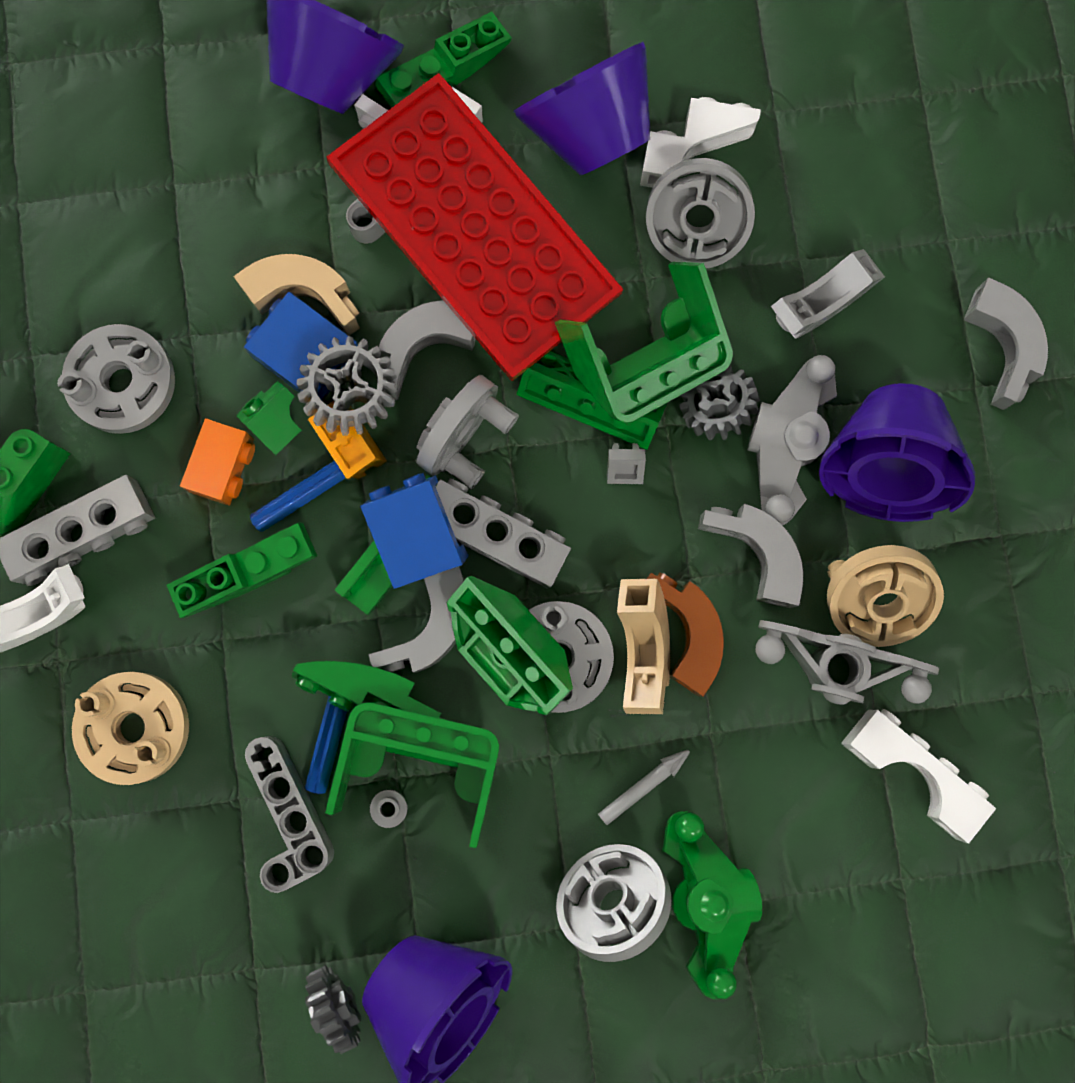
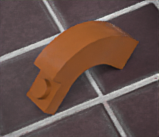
(703, 632)

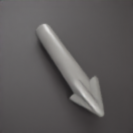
(669, 766)

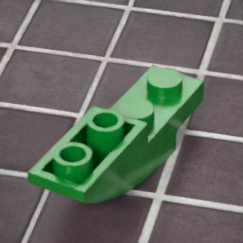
(453, 56)
(242, 571)
(353, 682)

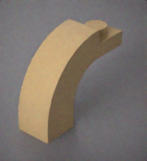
(302, 276)
(648, 645)

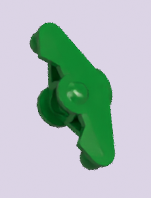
(712, 901)

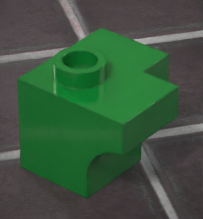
(270, 417)

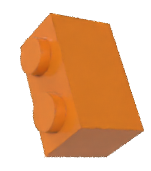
(218, 462)

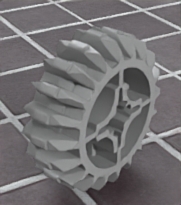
(320, 372)

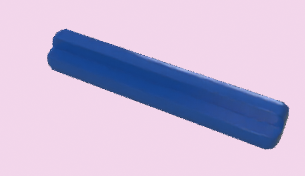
(297, 496)
(325, 749)

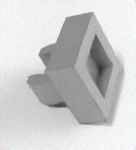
(626, 465)

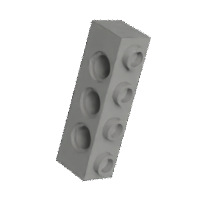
(21, 546)
(551, 548)

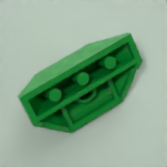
(509, 647)

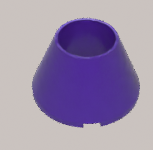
(324, 52)
(595, 112)
(899, 457)
(433, 1005)

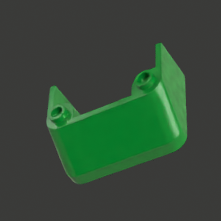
(687, 355)
(382, 729)

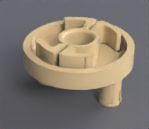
(882, 571)
(106, 708)

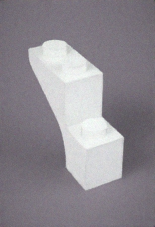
(707, 128)

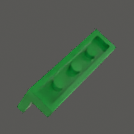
(563, 393)
(366, 581)

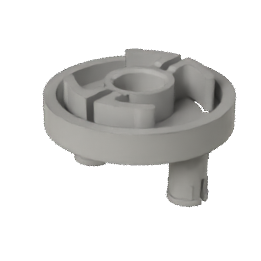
(670, 203)
(90, 389)
(455, 425)
(560, 621)
(595, 929)

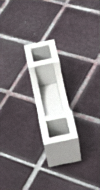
(953, 803)

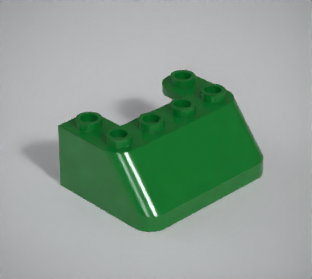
(26, 471)

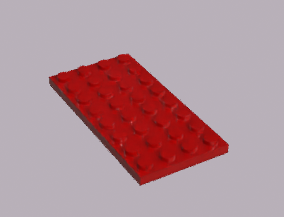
(474, 225)

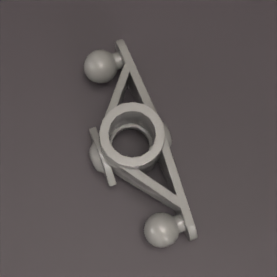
(792, 436)
(858, 655)

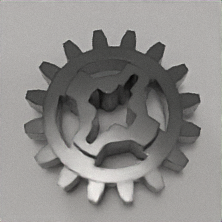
(720, 404)
(333, 1009)

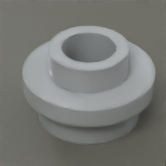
(400, 808)

